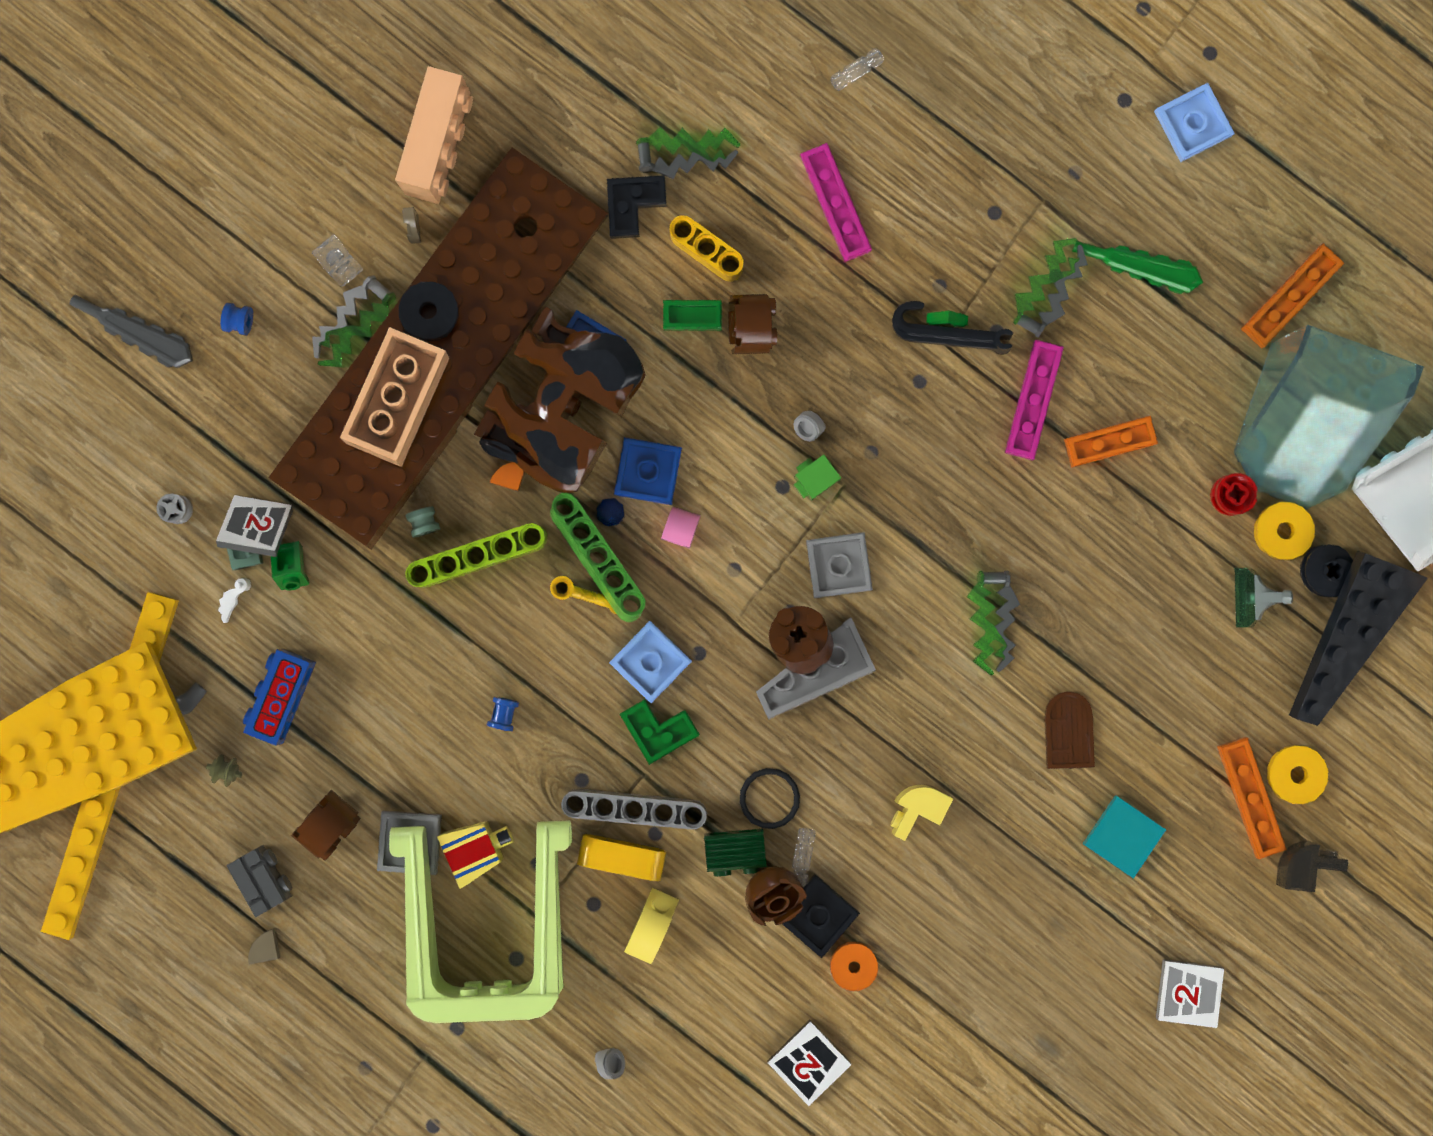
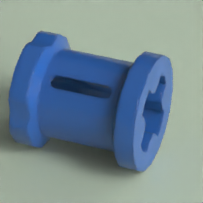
(502, 714)

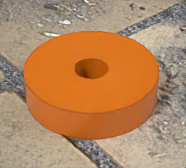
(858, 979)

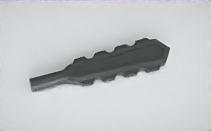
(151, 339)

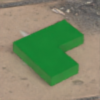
(658, 739)

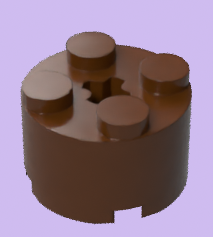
(752, 324)
(814, 635)
(325, 824)

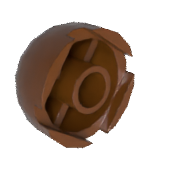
(774, 896)

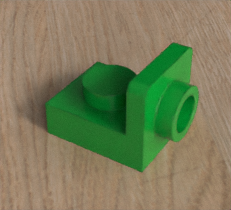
(288, 567)

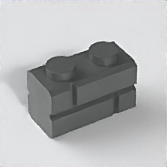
(260, 880)

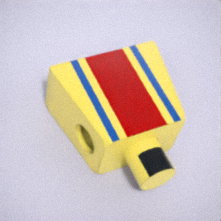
(473, 850)

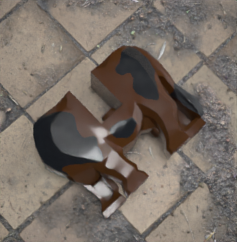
(539, 434)

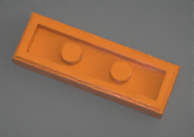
(1111, 441)

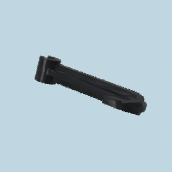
(948, 335)

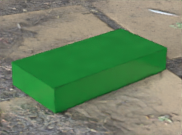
(692, 315)

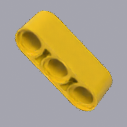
(699, 236)
(621, 857)

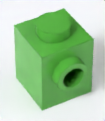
(815, 477)

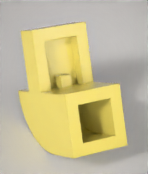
(920, 801)
(651, 926)

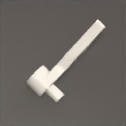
(229, 599)

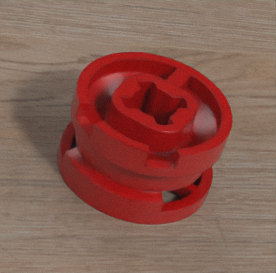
(1234, 494)

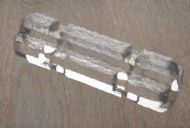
(857, 69)
(803, 854)

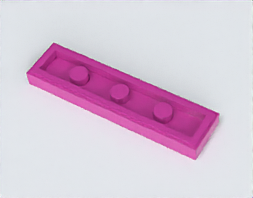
(835, 202)
(1034, 400)

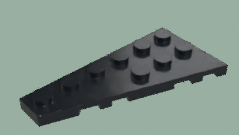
(1362, 616)

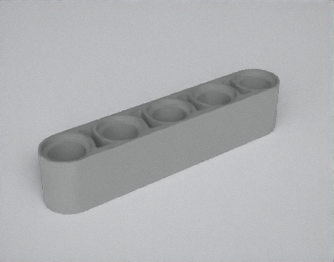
(620, 814)

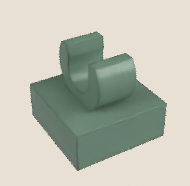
(242, 560)

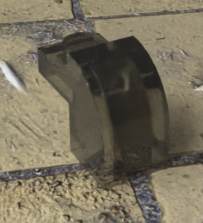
(1300, 863)

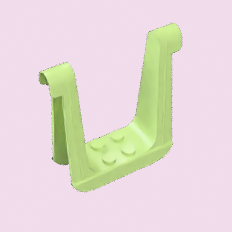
(440, 1002)

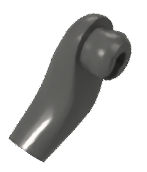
(190, 698)

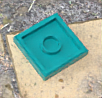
(1124, 836)

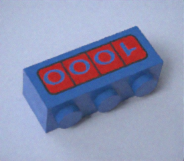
(278, 696)

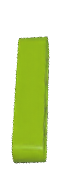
(462, 555)

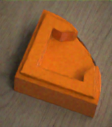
(508, 476)

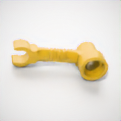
(578, 593)

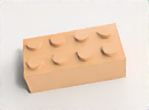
(434, 135)
(395, 397)

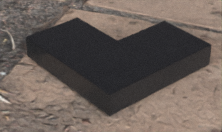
(628, 195)

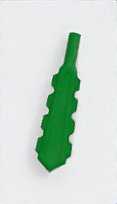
(1159, 270)

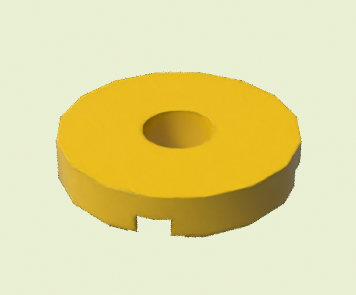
(1301, 528)
(1314, 777)

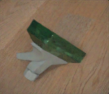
(1254, 597)

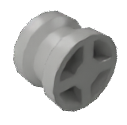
(168, 506)

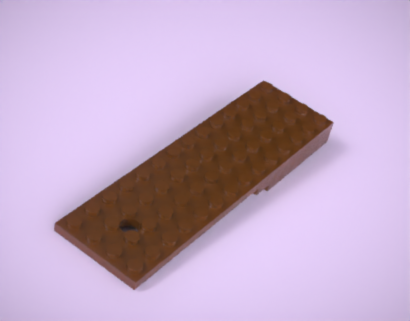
(498, 291)

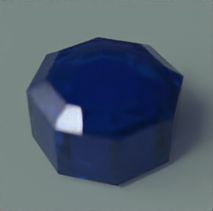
(610, 512)

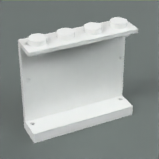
(1402, 498)

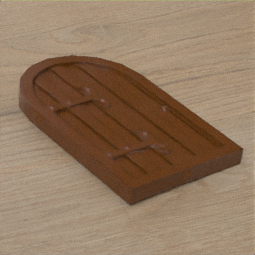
(1069, 732)

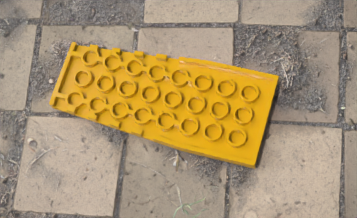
(89, 737)

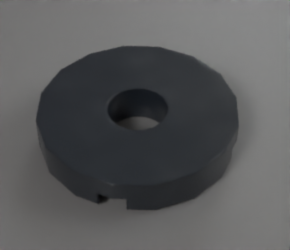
(428, 294)

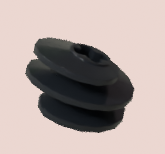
(1314, 569)

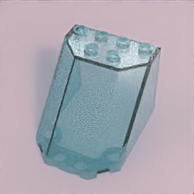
(1320, 414)

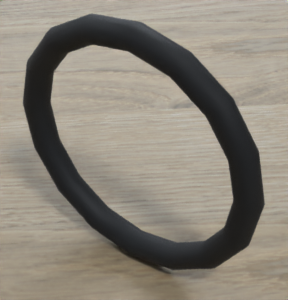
(750, 817)

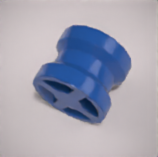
(236, 319)

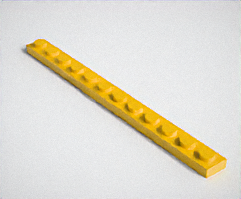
(96, 813)

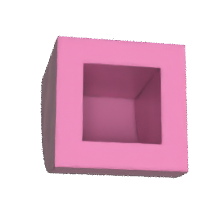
(680, 527)

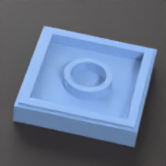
(1194, 122)
(650, 661)

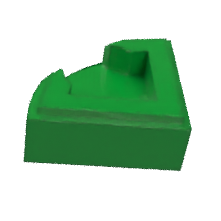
(947, 317)

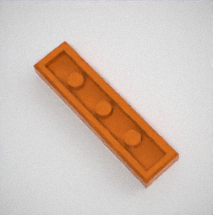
(1292, 296)
(1251, 798)

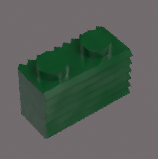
(735, 851)

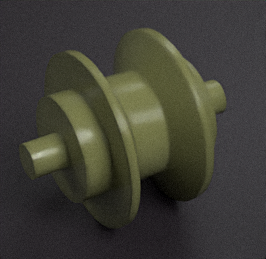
(224, 770)

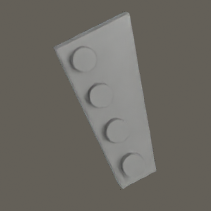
(847, 663)

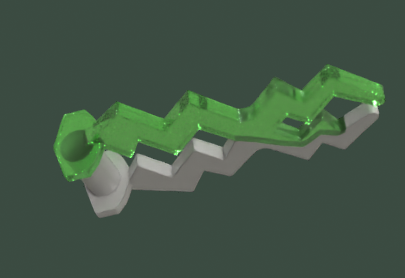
(346, 332)

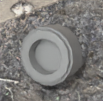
(809, 426)
(610, 1063)

